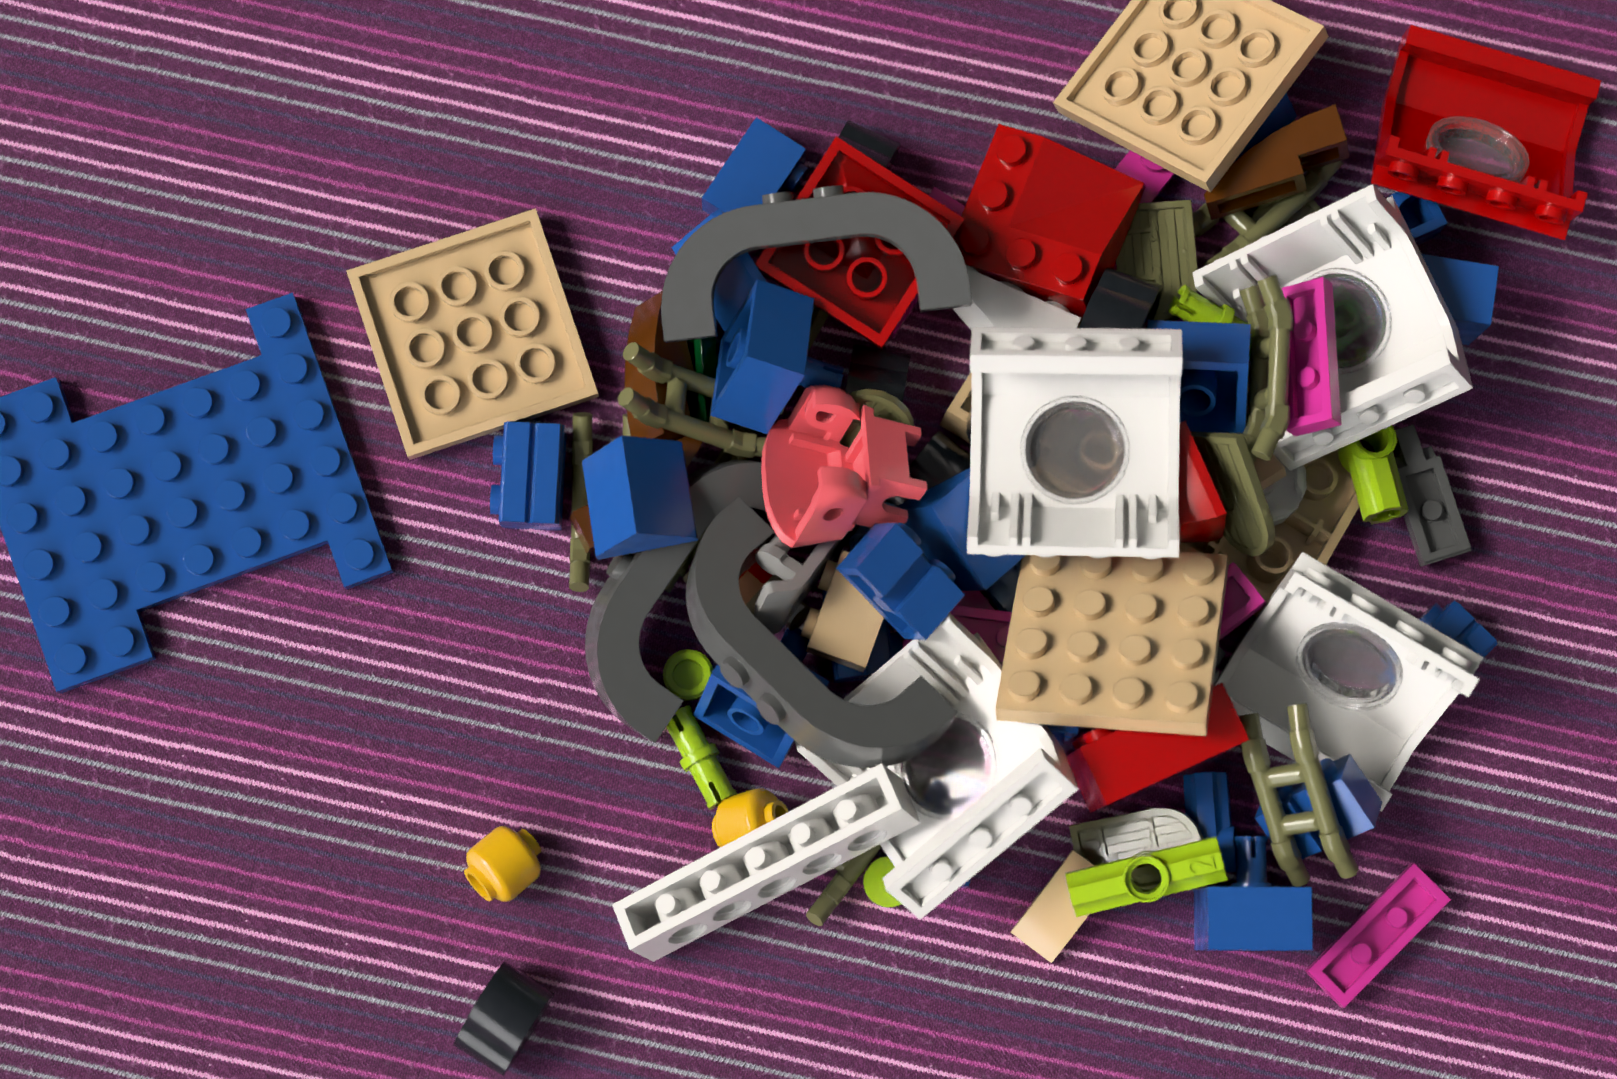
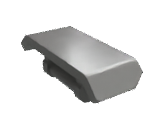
(782, 598)

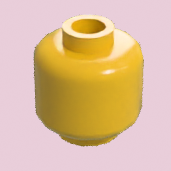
(745, 813)
(503, 864)

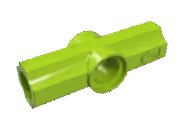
(1376, 477)
(1112, 884)

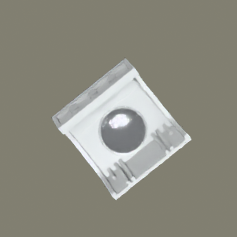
(1390, 319)
(1075, 442)
(1359, 664)
(974, 784)

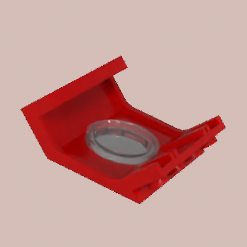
(1483, 131)

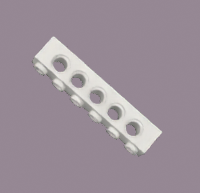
(766, 863)

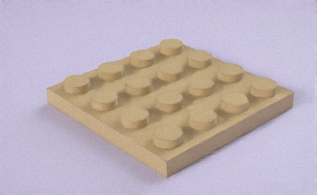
(1190, 79)
(472, 334)
(1114, 642)

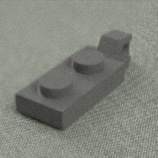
(1432, 512)

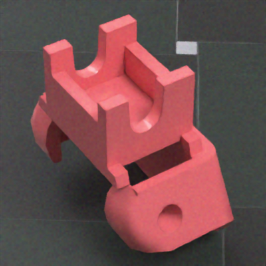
(823, 488)

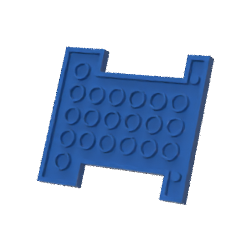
(176, 496)

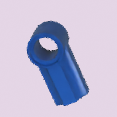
(1209, 806)

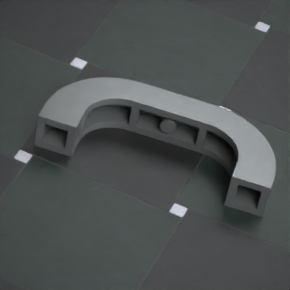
(782, 222)
(633, 590)
(777, 680)

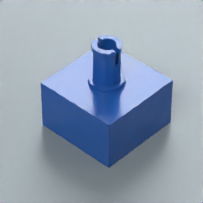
(1467, 291)
(767, 358)
(1212, 374)
(737, 715)
(1251, 911)

